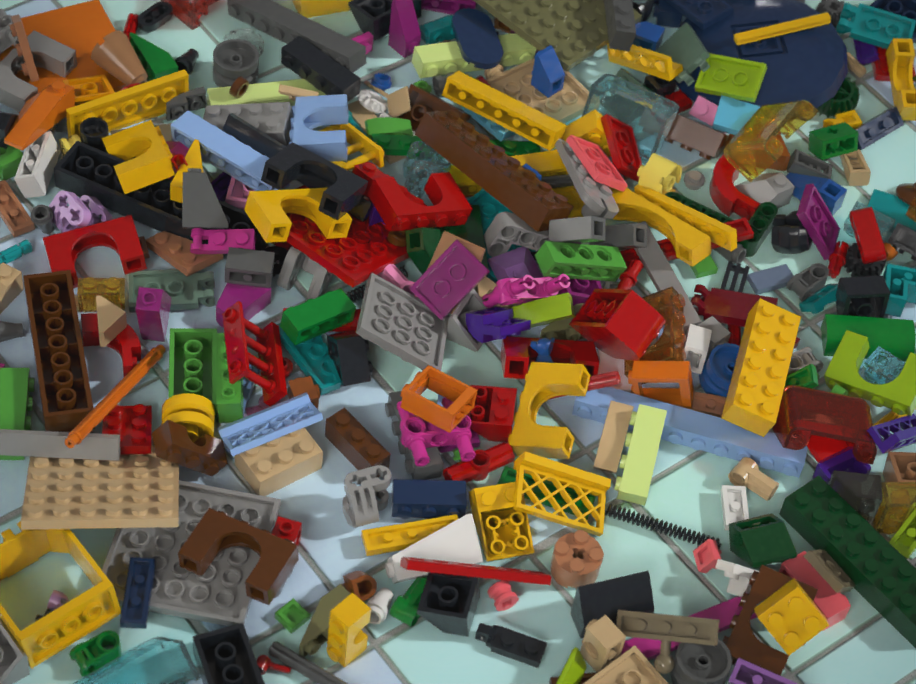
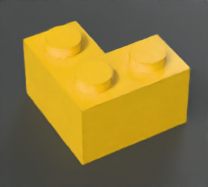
(589, 128)

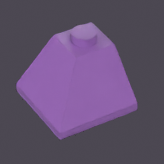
(514, 264)

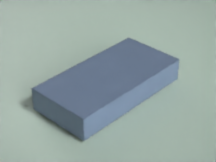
(770, 279)

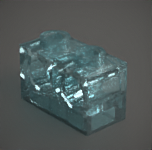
(881, 367)

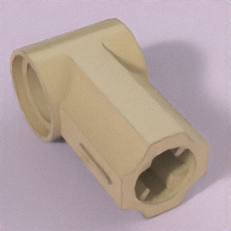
(747, 474)

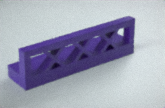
(900, 437)

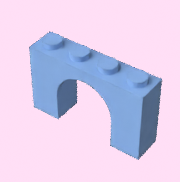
(319, 111)

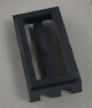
(737, 269)

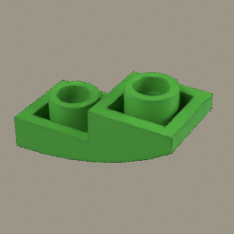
(388, 126)

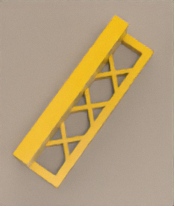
(646, 62)

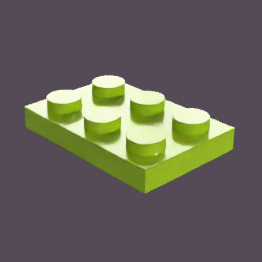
(731, 77)

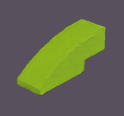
(546, 310)

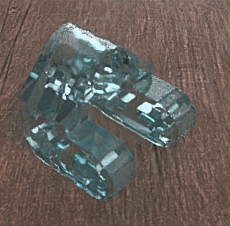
(422, 166)

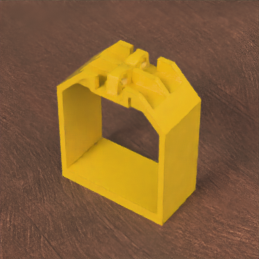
(70, 620)

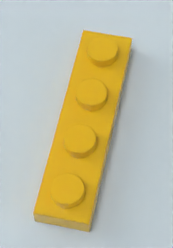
(401, 536)

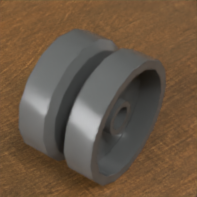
(235, 59)
(701, 664)

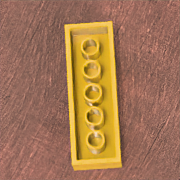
(761, 368)

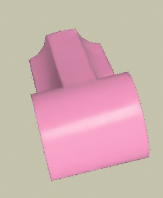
(395, 276)

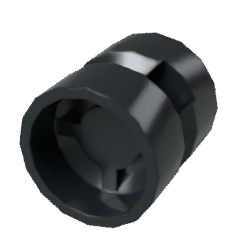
(92, 132)

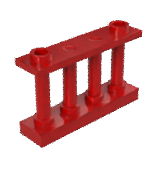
(268, 349)

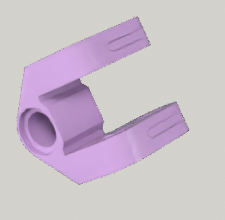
(77, 213)

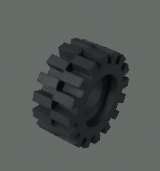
(857, 267)

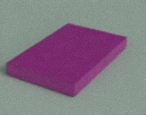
(818, 221)
(449, 280)

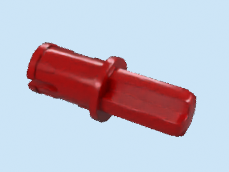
(837, 259)

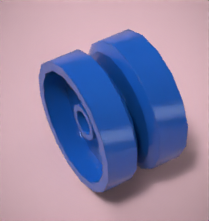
(719, 369)

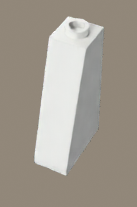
(451, 543)

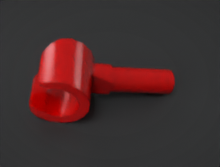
(177, 160)
(265, 662)

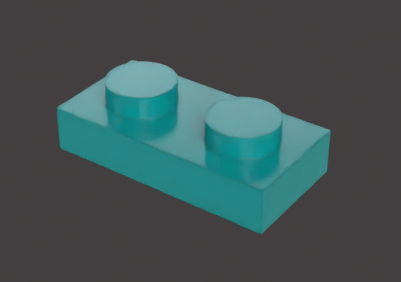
(819, 299)

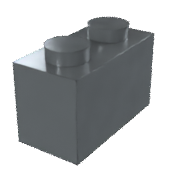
(249, 267)

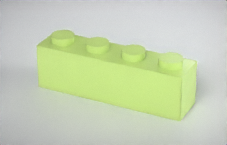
(641, 455)

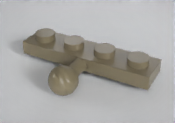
(668, 629)

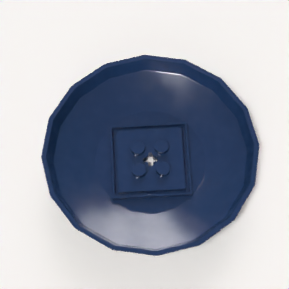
(799, 64)

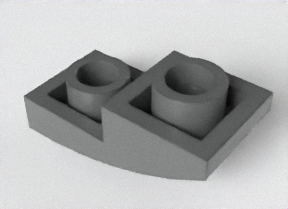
(188, 100)

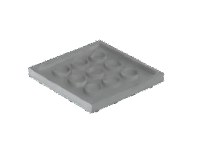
(401, 324)

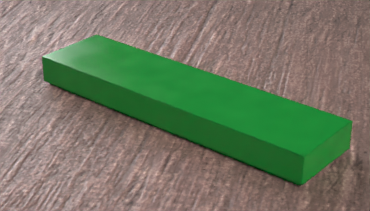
(509, 475)

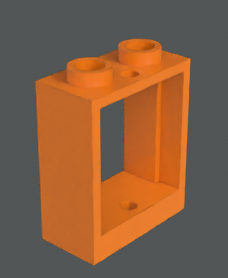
(663, 372)
(444, 385)

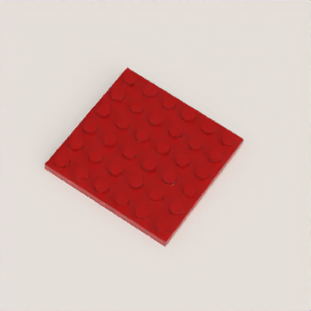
(348, 258)

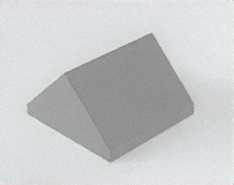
(457, 328)
(12, 658)

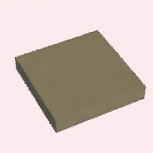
(830, 570)

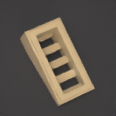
(855, 168)

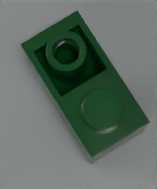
(421, 246)

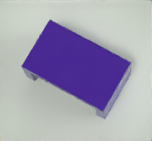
(842, 462)

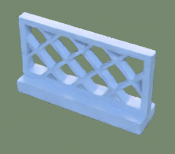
(269, 424)

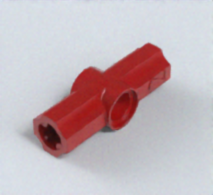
(481, 465)

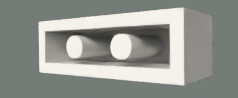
(37, 166)

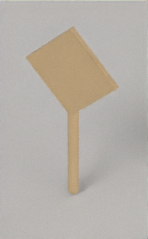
(397, 102)

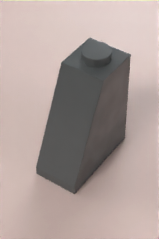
(200, 203)

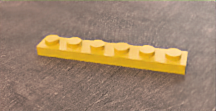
(719, 232)

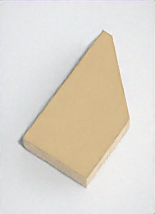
(294, 92)

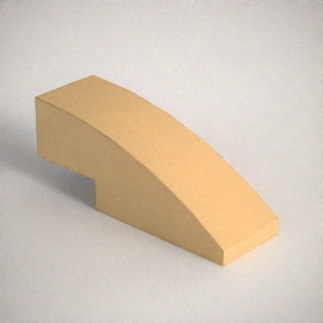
(613, 437)

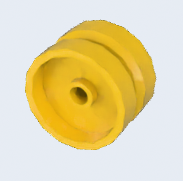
(190, 411)

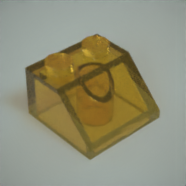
(896, 506)

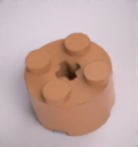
(576, 559)

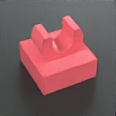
(707, 556)

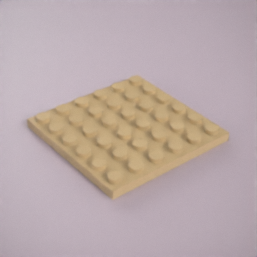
(101, 493)

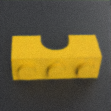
(344, 633)

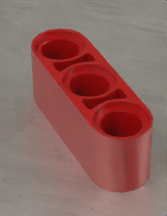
(867, 235)

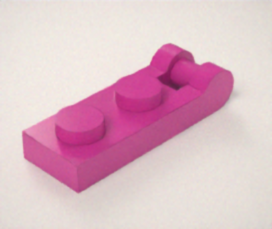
(221, 239)

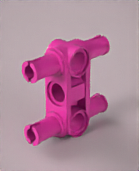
(524, 290)
(419, 434)

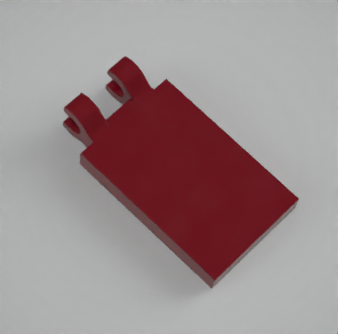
(726, 305)

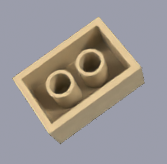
(280, 462)

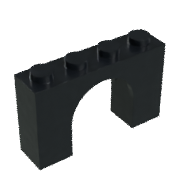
(295, 162)

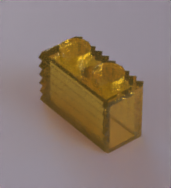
(110, 288)

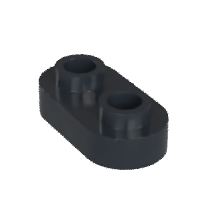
(155, 16)

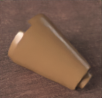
(119, 58)

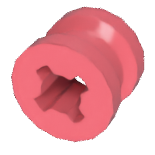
(502, 595)

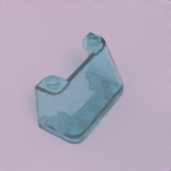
(636, 106)

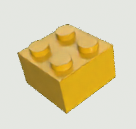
(791, 617)

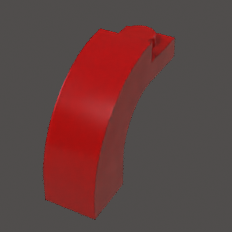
(726, 195)
(125, 343)

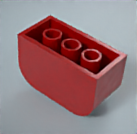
(618, 323)

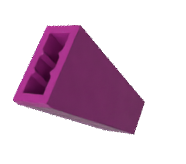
(153, 313)

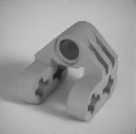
(297, 260)
(360, 503)

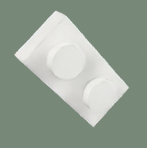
(733, 504)

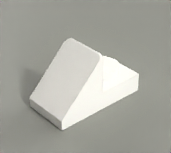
(738, 576)

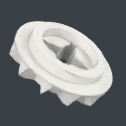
(372, 101)

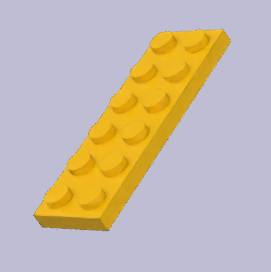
(130, 104)

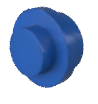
(381, 81)

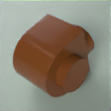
(360, 584)

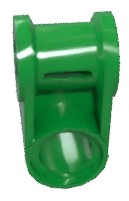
(94, 652)

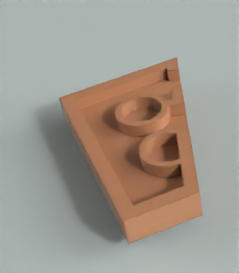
(177, 253)

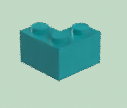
(902, 288)

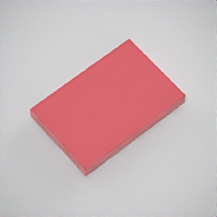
(596, 163)

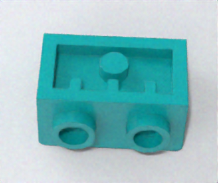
(437, 30)

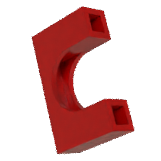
(403, 214)
(116, 234)
(518, 355)

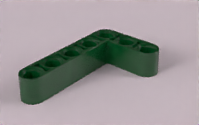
(760, 222)

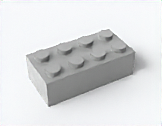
(267, 117)

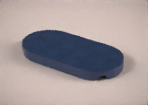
(477, 38)

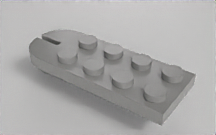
(596, 196)

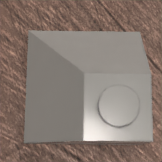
(768, 188)

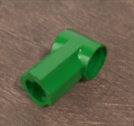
(406, 606)

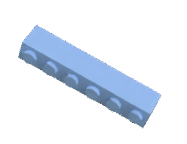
(222, 150)

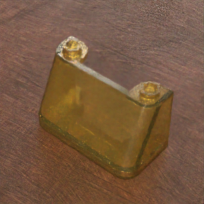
(756, 142)

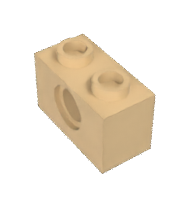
(601, 643)

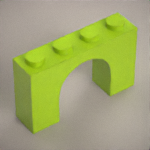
(844, 371)

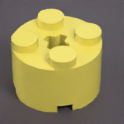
(659, 174)

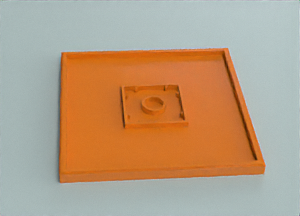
(77, 27)

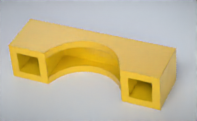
(900, 64)

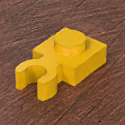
(848, 117)

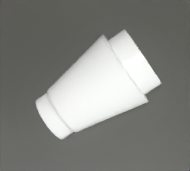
(380, 605)

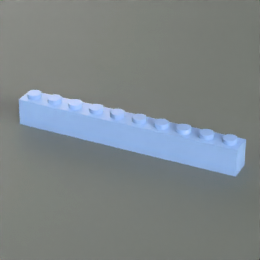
(699, 431)

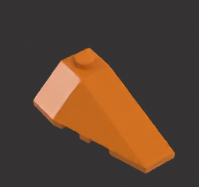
(40, 114)

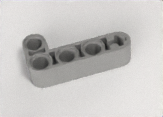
(509, 230)

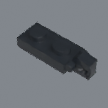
(512, 644)

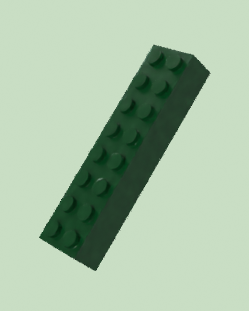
(863, 553)

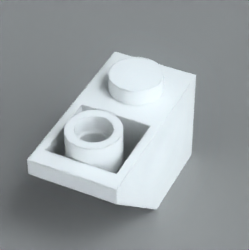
(697, 347)

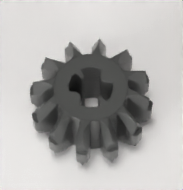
(832, 7)

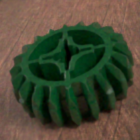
(844, 100)

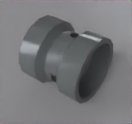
(439, 83)

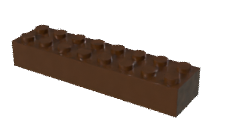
(493, 169)
(58, 350)

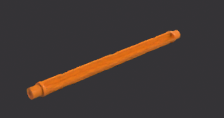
(114, 396)

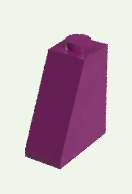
(252, 298)

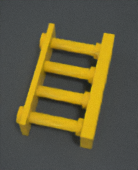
(360, 143)

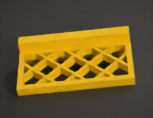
(568, 476)

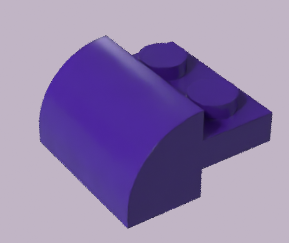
(495, 324)

